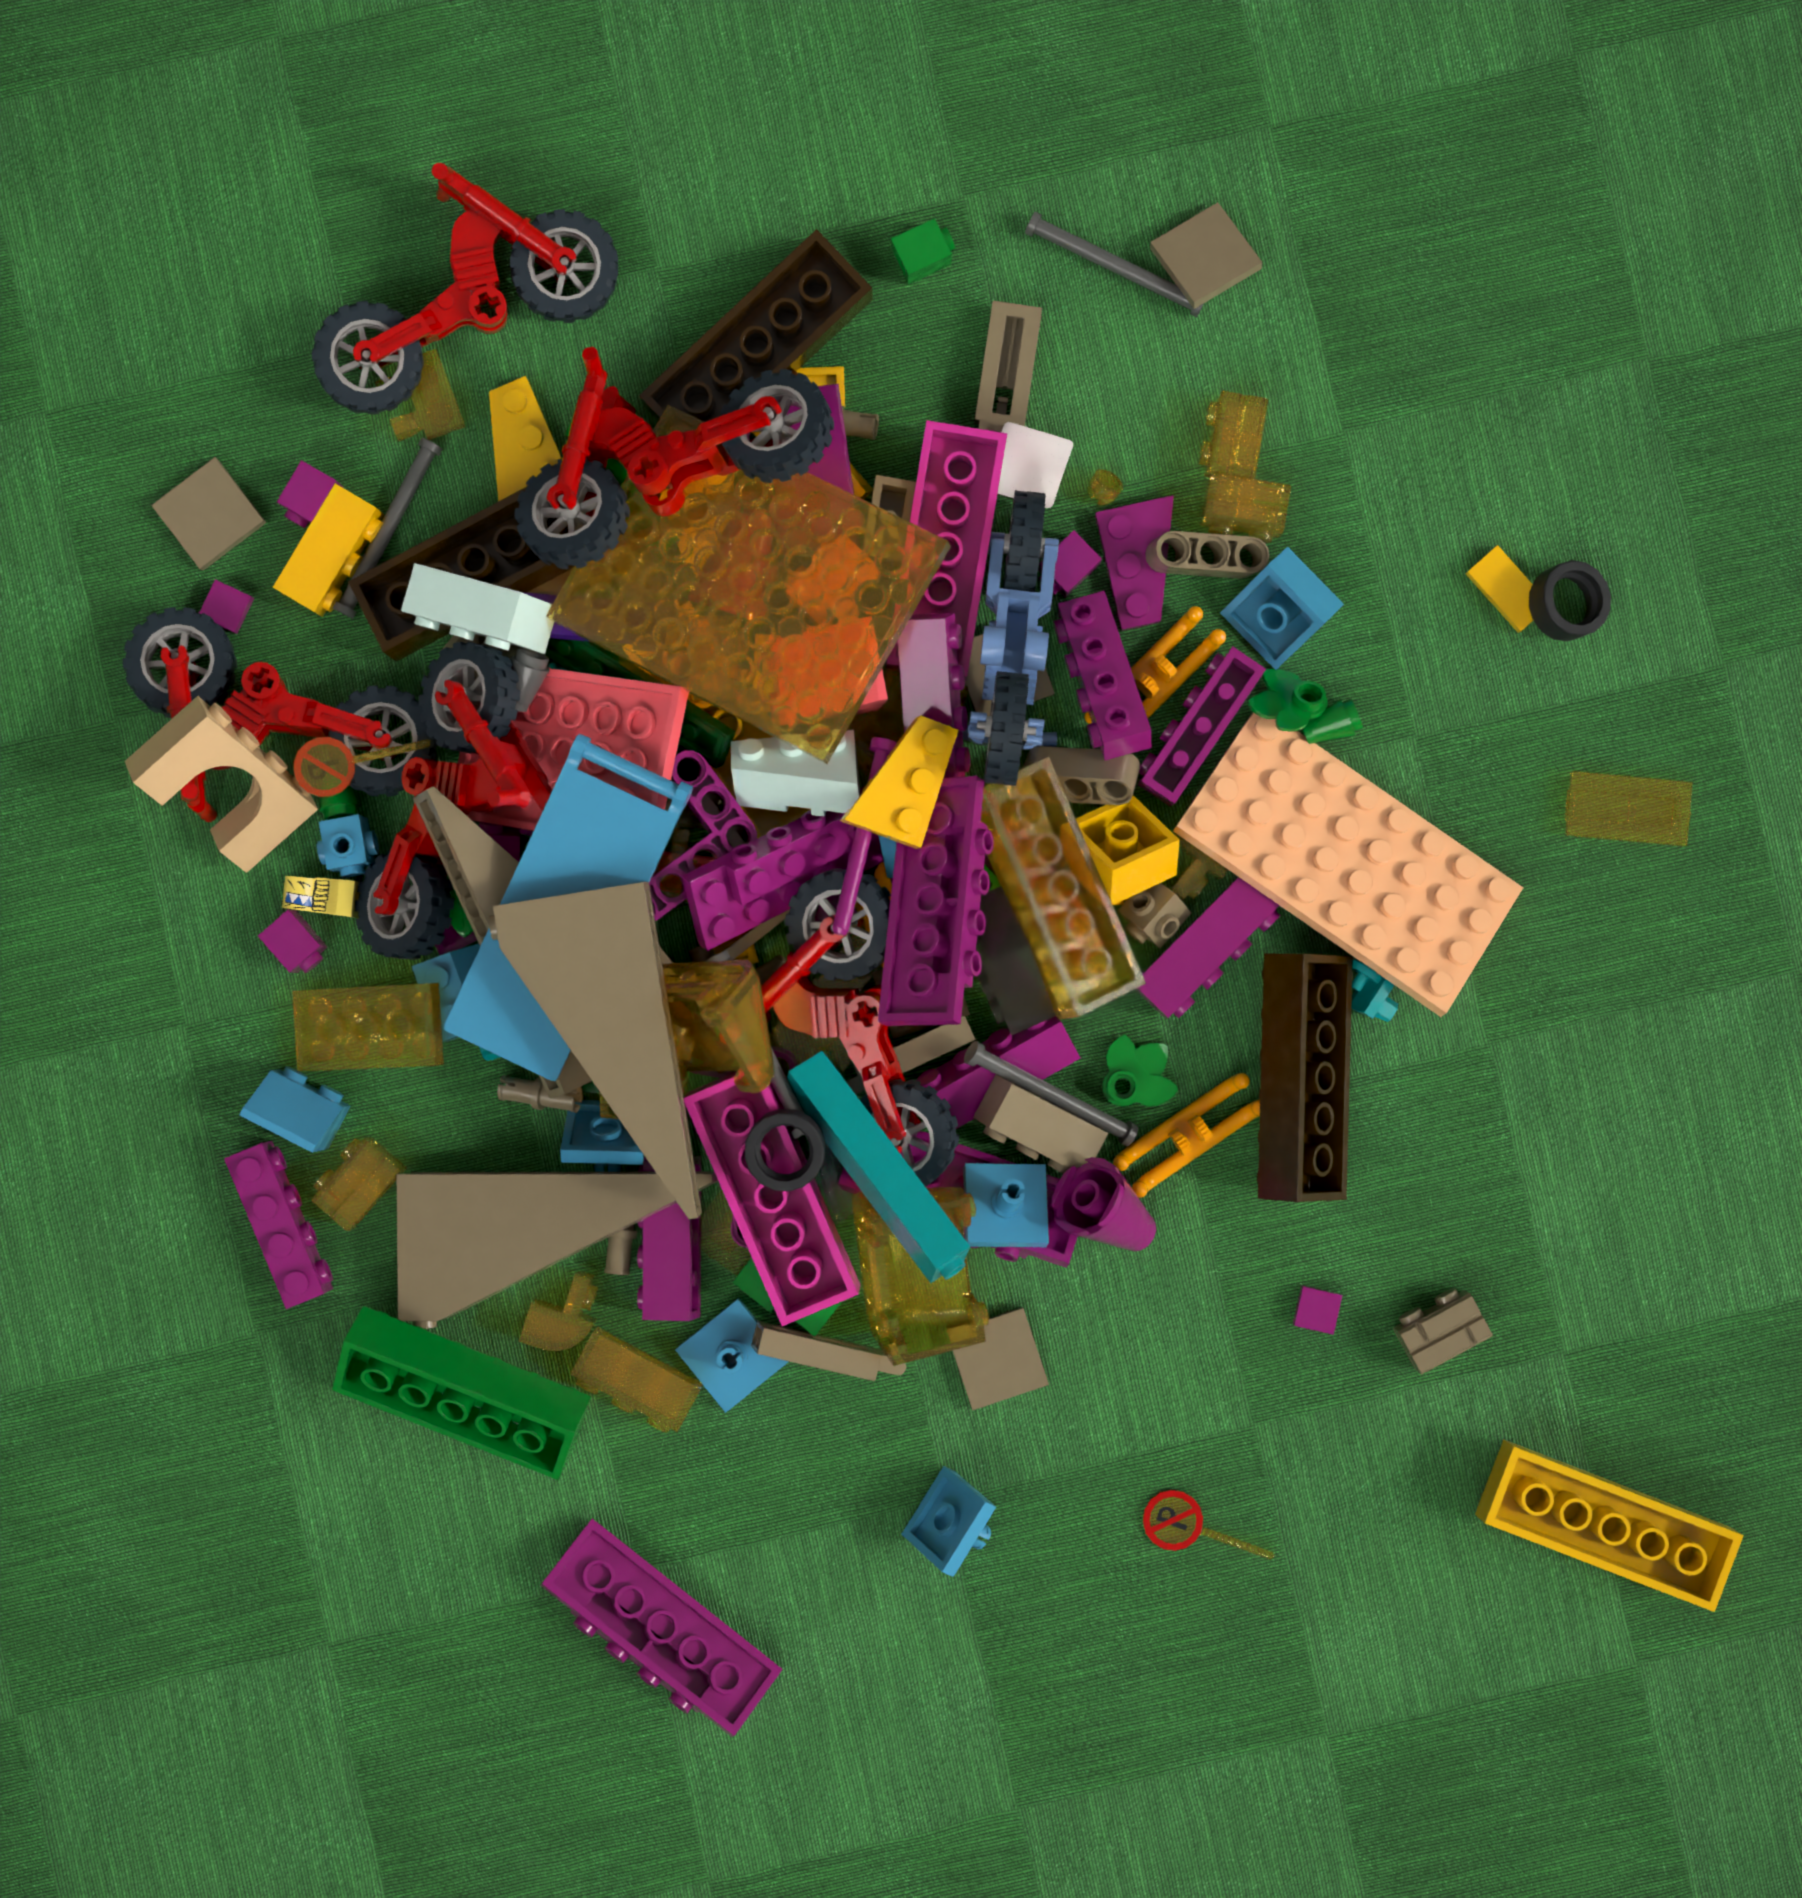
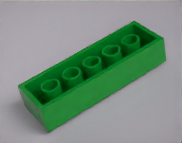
(460, 1392)

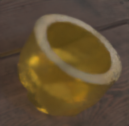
(1104, 487)

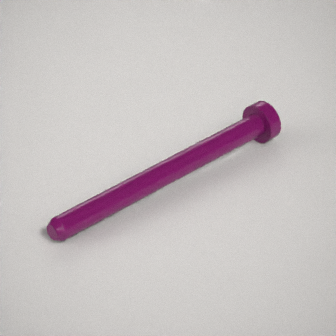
(859, 850)

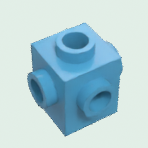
(336, 837)

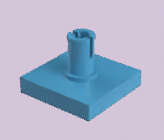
(597, 1140)
(1008, 1205)
(724, 1357)
(949, 1521)

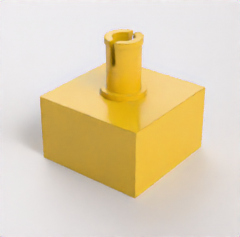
(1129, 848)

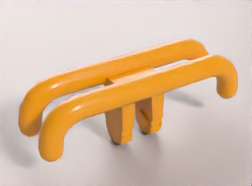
(1157, 675)
(1188, 1134)

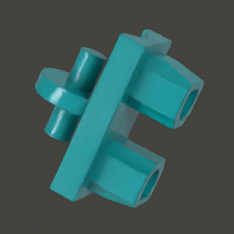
(1372, 993)

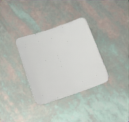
(1033, 462)

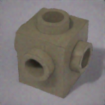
(1154, 915)

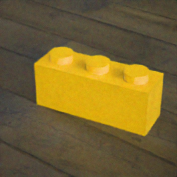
(329, 551)

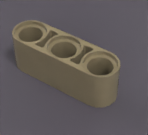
(1225, 551)
(1088, 777)

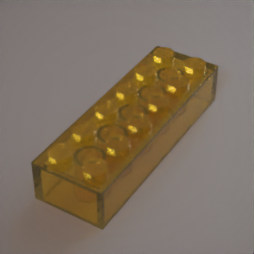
(1057, 892)

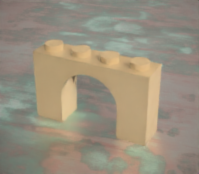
(206, 739)

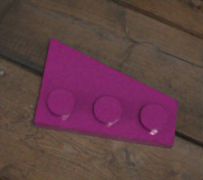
(1124, 541)

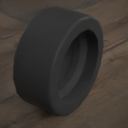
(1595, 593)
(762, 1172)

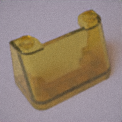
(725, 1016)
(902, 1307)

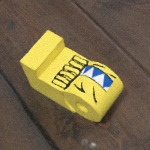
(321, 895)

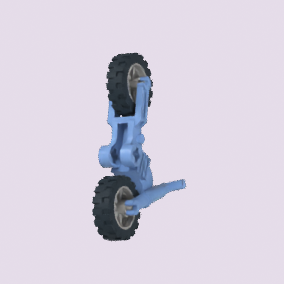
(1014, 643)

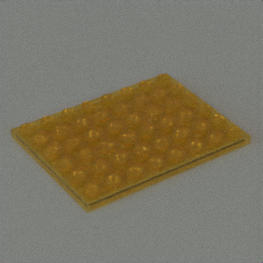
(757, 597)

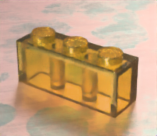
(635, 1380)

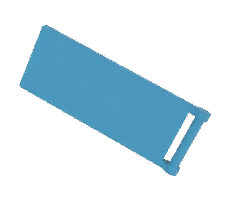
(583, 842)

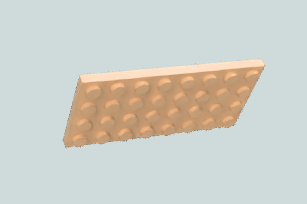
(1349, 861)

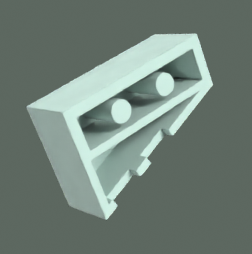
(478, 609)
(779, 776)

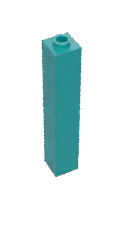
(879, 1169)

